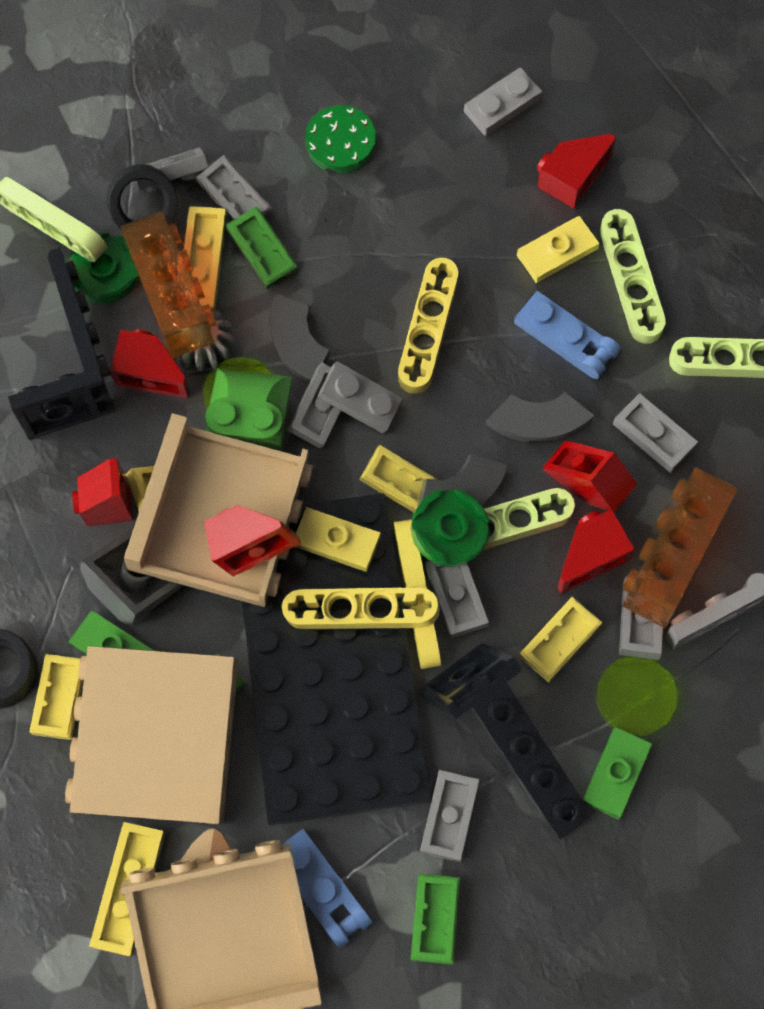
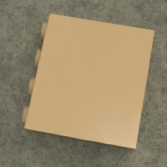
(195, 481)
(153, 735)
(224, 932)

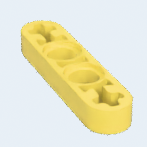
(428, 325)
(414, 577)
(360, 613)

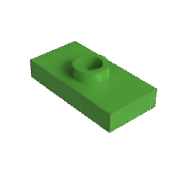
(261, 247)
(99, 632)
(616, 773)
(435, 919)

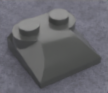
(124, 592)

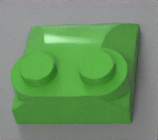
(249, 407)

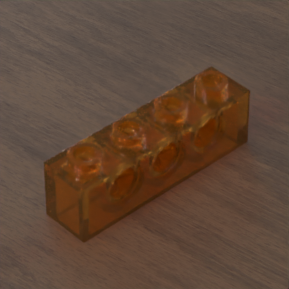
(168, 285)
(657, 597)

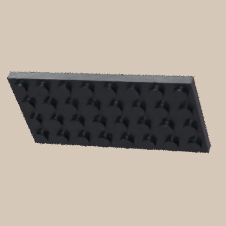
(335, 702)

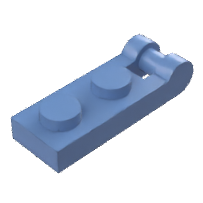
(566, 335)
(325, 891)

